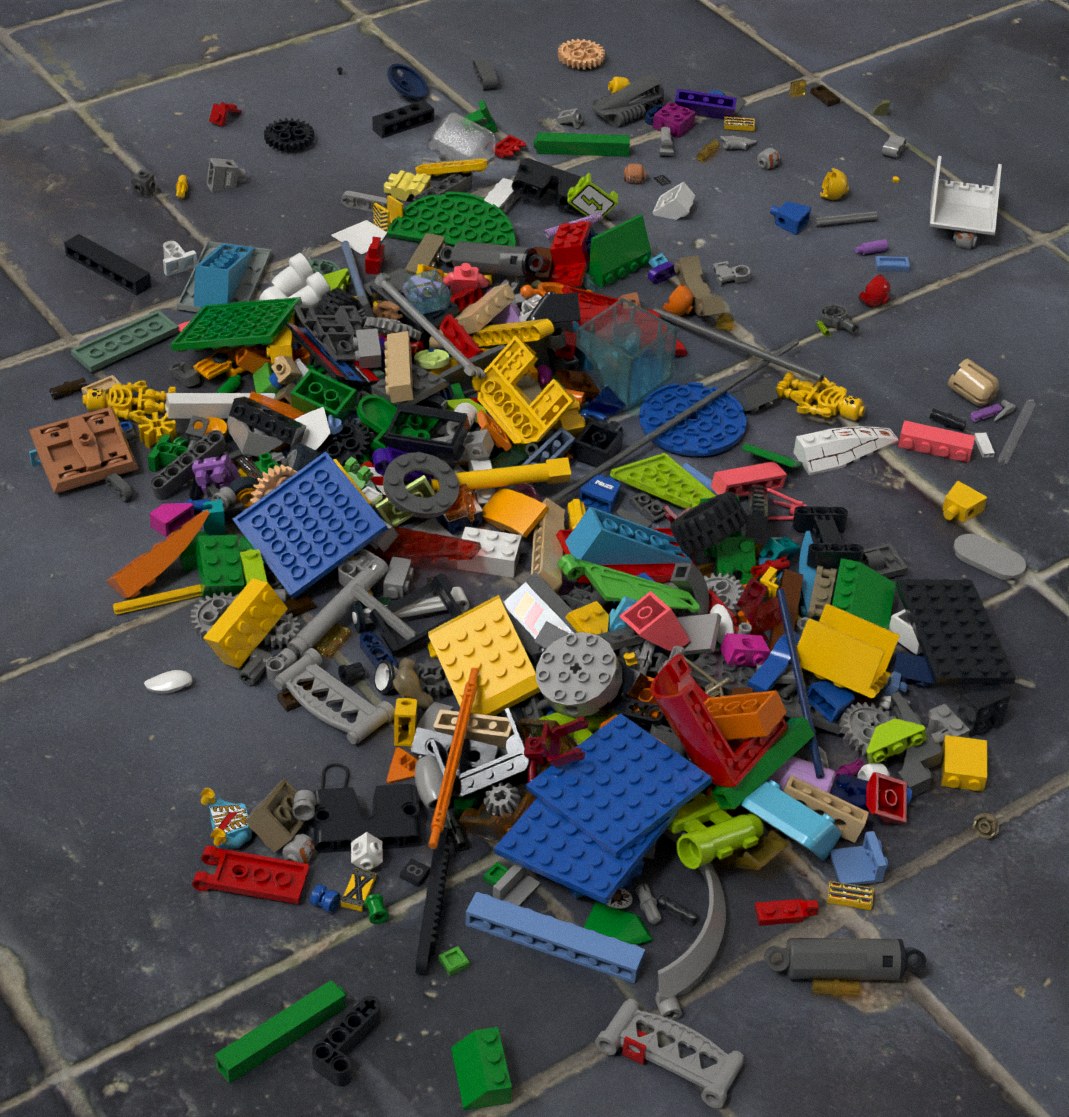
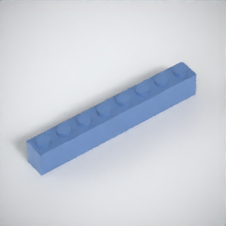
(555, 937)

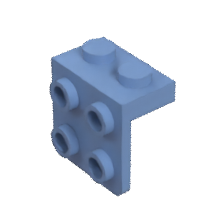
(861, 863)

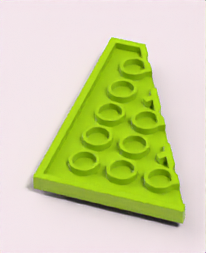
(664, 479)

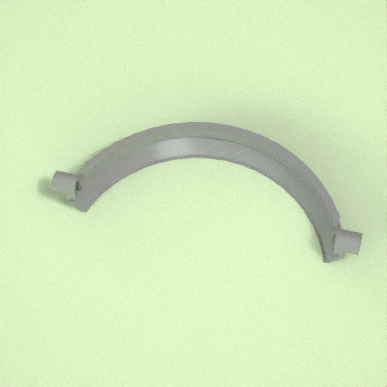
(690, 967)

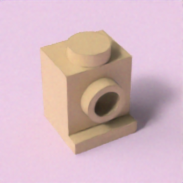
(285, 369)

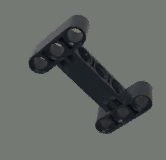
(825, 526)

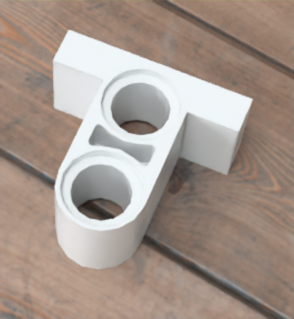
(176, 259)

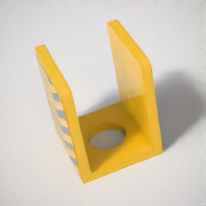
(383, 217)

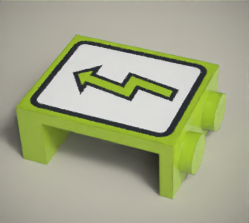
(590, 198)

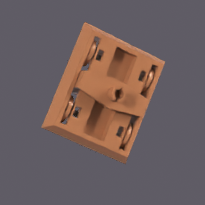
(83, 445)

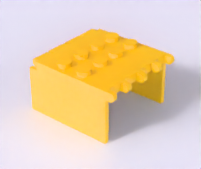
(847, 651)

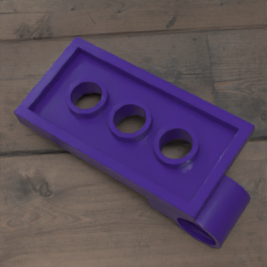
(383, 457)

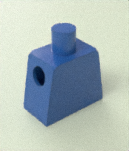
(791, 216)
(830, 699)

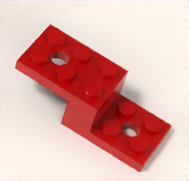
(570, 253)

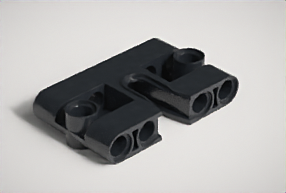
(544, 177)
(393, 818)

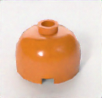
(680, 301)

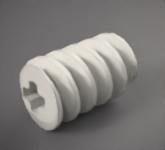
(463, 408)

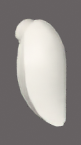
(726, 623)
(169, 682)

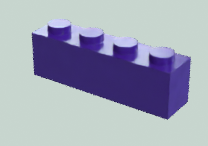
(706, 104)

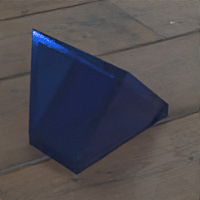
(606, 402)

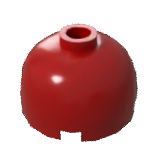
(876, 292)

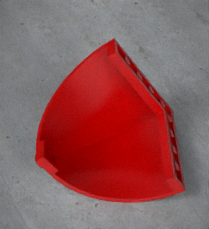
(688, 716)

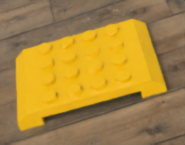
(488, 642)

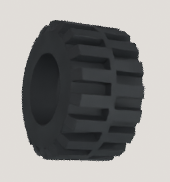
(333, 300)

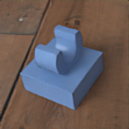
(894, 685)

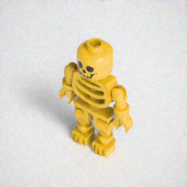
(122, 401)
(828, 401)

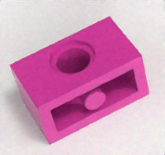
(744, 649)

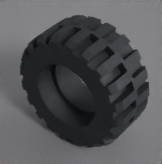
(709, 523)

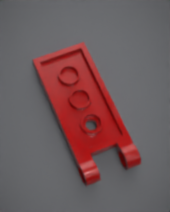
(261, 875)

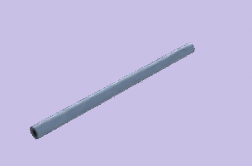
(353, 269)

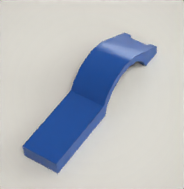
(773, 667)

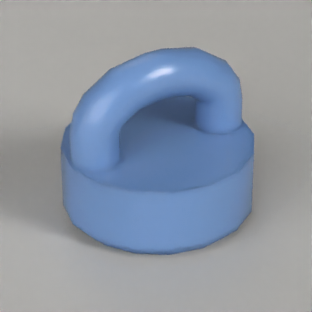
(335, 425)

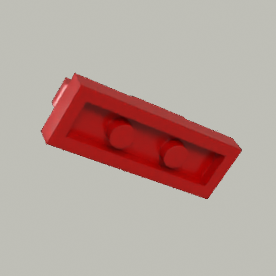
(459, 337)

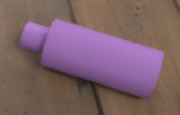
(872, 247)

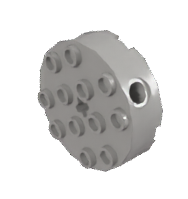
(579, 674)

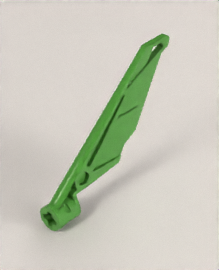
(616, 584)

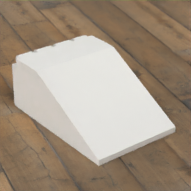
(962, 206)

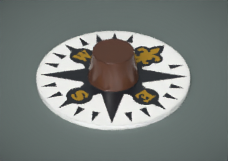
(620, 899)

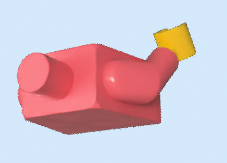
(465, 277)

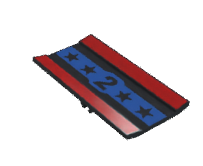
(339, 371)

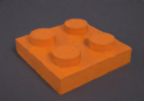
(497, 433)

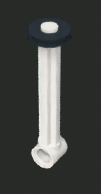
(421, 606)

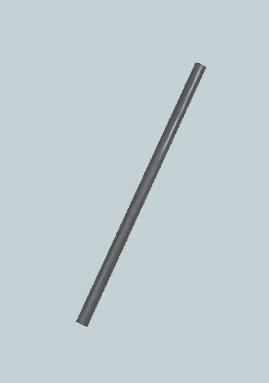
(740, 345)

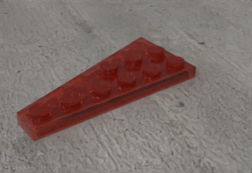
(420, 544)

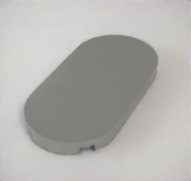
(989, 557)

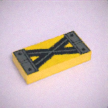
(358, 889)

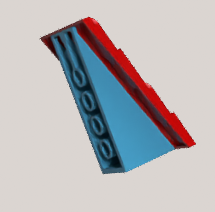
(623, 546)

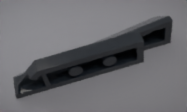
(380, 295)

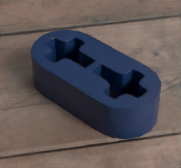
(649, 117)

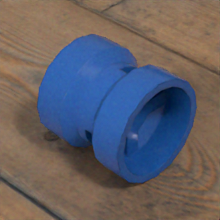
(325, 898)

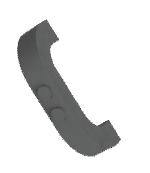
(687, 578)

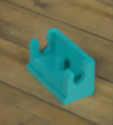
(215, 521)
(778, 546)

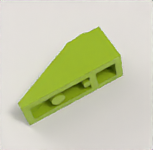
(252, 566)

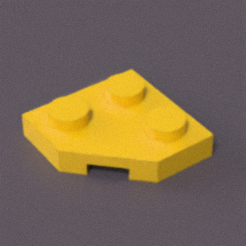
(589, 619)

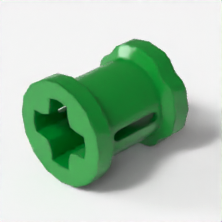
(378, 913)

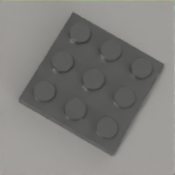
(424, 385)

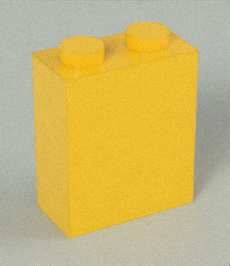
(964, 763)

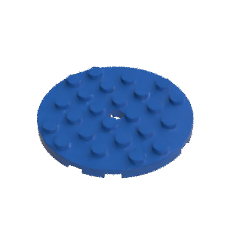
(717, 426)

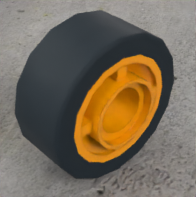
(242, 488)

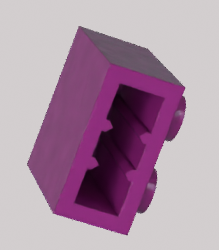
(674, 117)

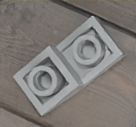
(429, 717)

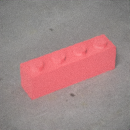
(936, 441)
(740, 479)

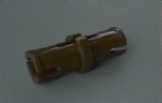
(67, 388)

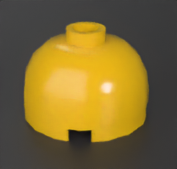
(834, 185)

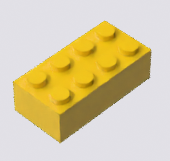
(245, 623)

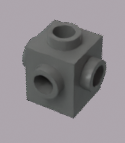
(143, 184)

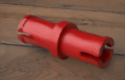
(778, 564)

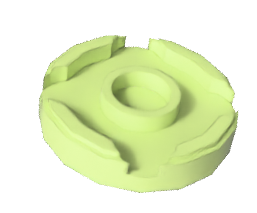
(431, 360)

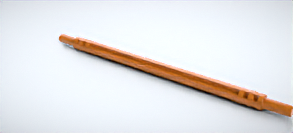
(453, 759)

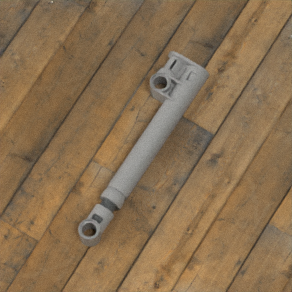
(364, 570)

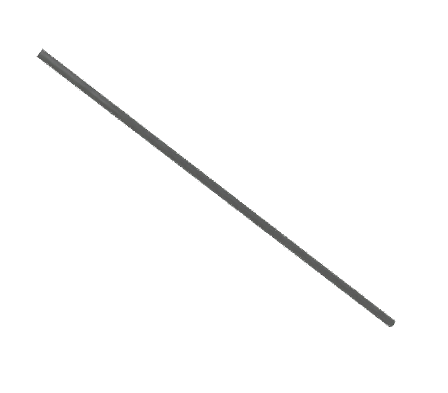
(640, 443)

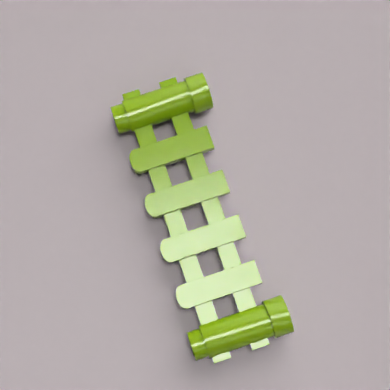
(700, 843)

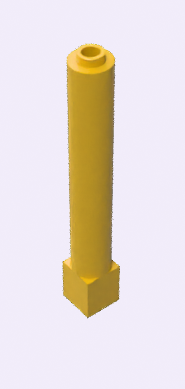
(551, 471)

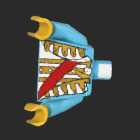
(227, 821)

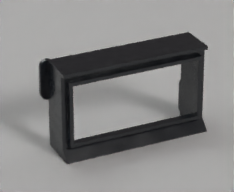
(436, 448)
(442, 588)

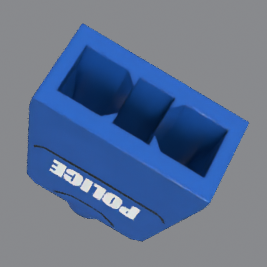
(601, 493)

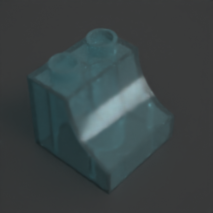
(629, 350)

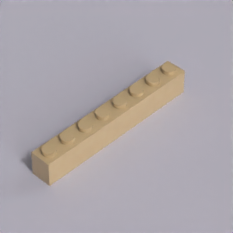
(547, 547)

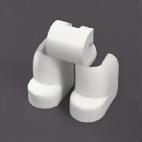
(298, 282)

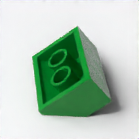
(482, 1070)

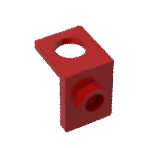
(627, 1052)

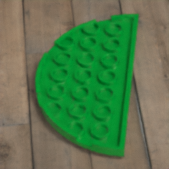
(455, 217)

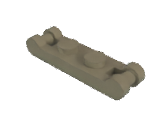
(821, 591)

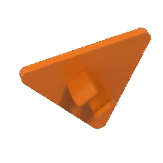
(401, 767)

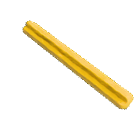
(157, 599)

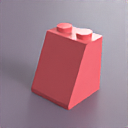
(655, 622)

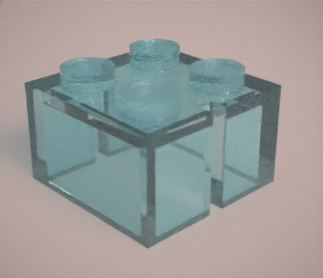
(427, 291)

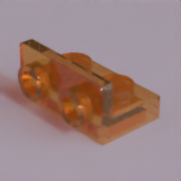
(463, 505)

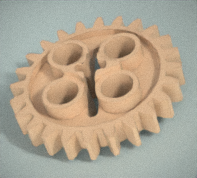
(581, 54)
(271, 481)

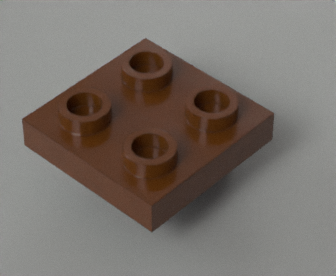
(578, 382)

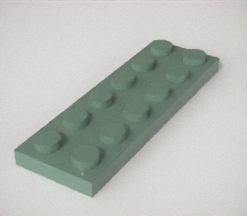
(124, 341)

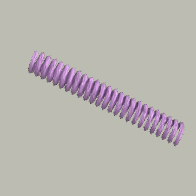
(581, 219)

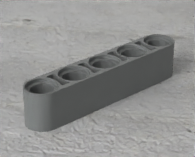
(455, 183)
(181, 471)

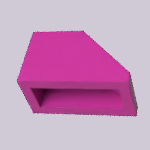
(171, 517)

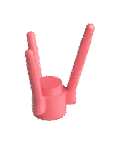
(795, 503)

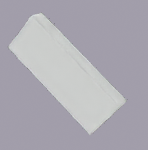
(984, 445)

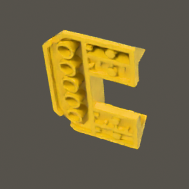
(510, 406)

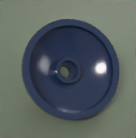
(407, 81)

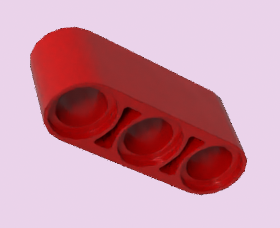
(466, 297)

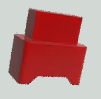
(374, 256)

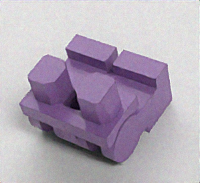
(214, 470)

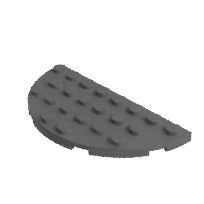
(739, 675)

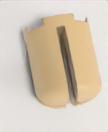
(974, 383)

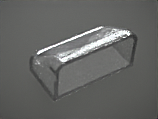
(462, 139)

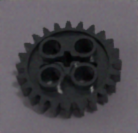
(289, 135)
(351, 441)

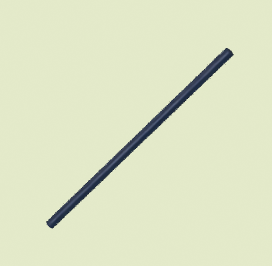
(799, 681)

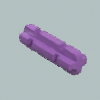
(985, 412)

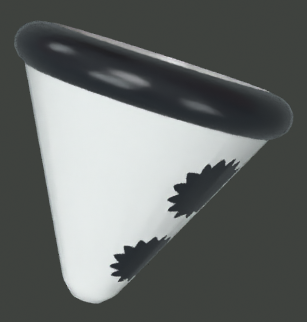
(384, 676)

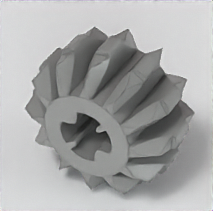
(502, 799)

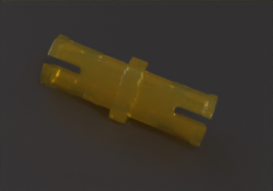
(712, 146)
(835, 987)

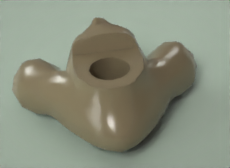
(409, 686)

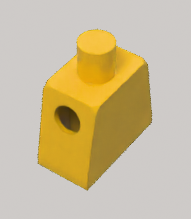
(963, 503)
(405, 714)

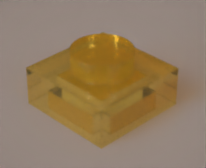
(797, 88)

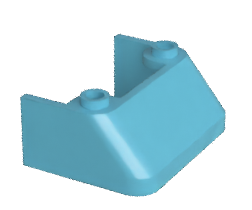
(793, 818)

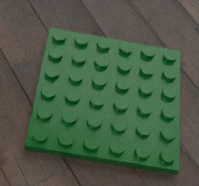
(236, 324)

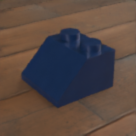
(912, 668)

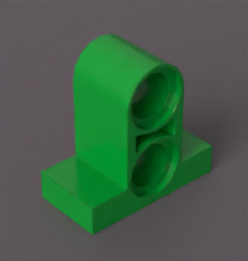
(483, 112)
(164, 453)

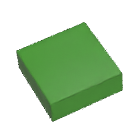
(454, 960)

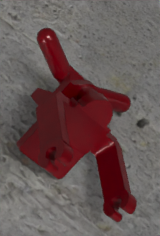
(548, 746)

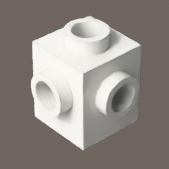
(366, 852)

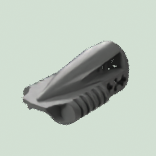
(630, 101)

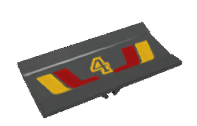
(533, 606)

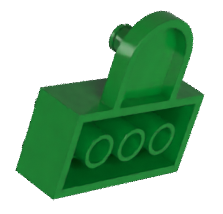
(378, 415)

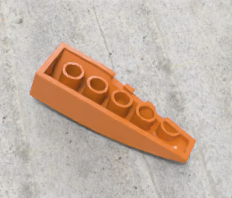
(149, 565)

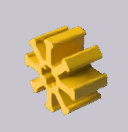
(153, 430)

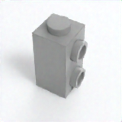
(398, 577)

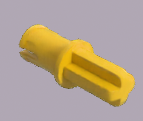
(181, 186)

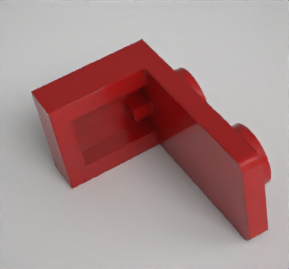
(220, 112)

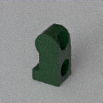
(469, 801)

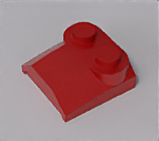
(887, 798)

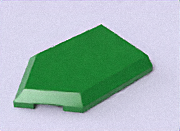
(617, 924)

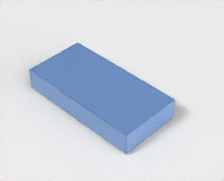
(889, 263)

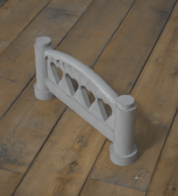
(307, 669)
(714, 1079)

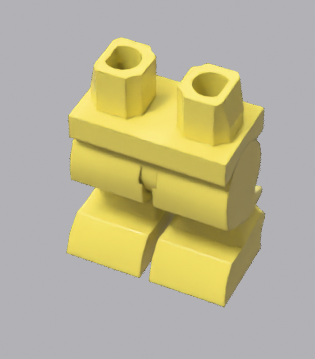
(405, 184)

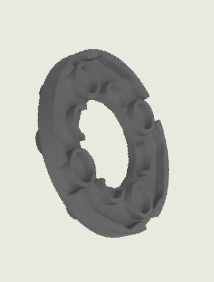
(421, 507)

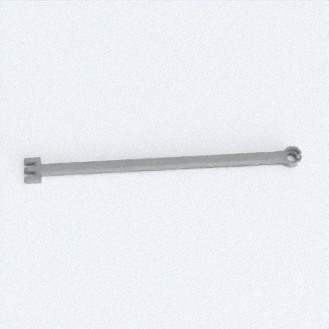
(470, 369)

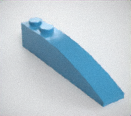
(808, 578)

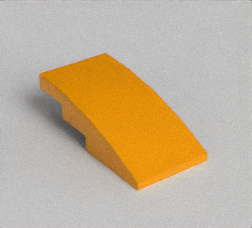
(513, 511)

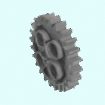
(390, 326)
(726, 589)
(209, 611)
(860, 723)

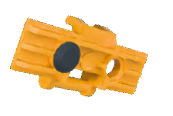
(221, 362)

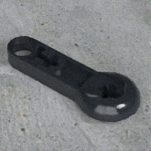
(625, 705)

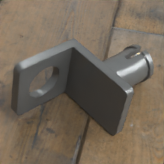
(195, 435)

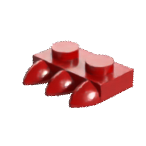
(508, 146)

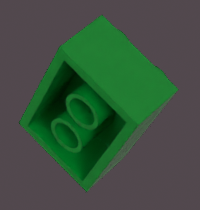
(319, 391)
(219, 565)

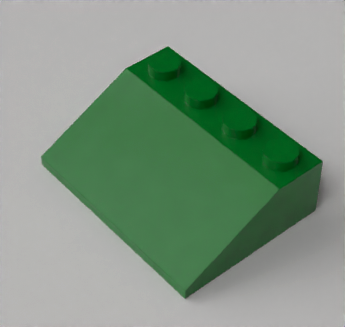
(619, 251)
(864, 593)

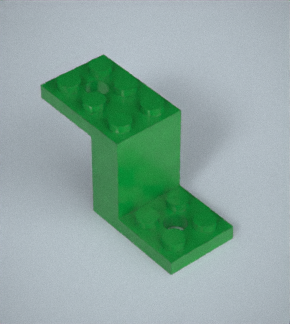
(733, 554)

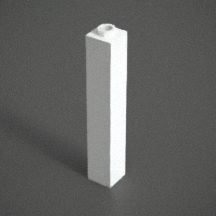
(202, 404)

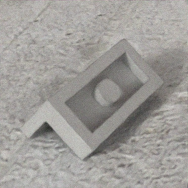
(515, 886)

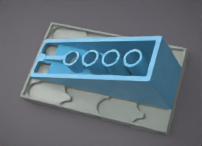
(224, 275)

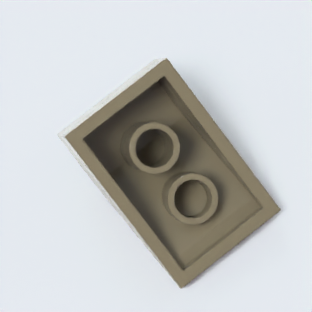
(274, 817)

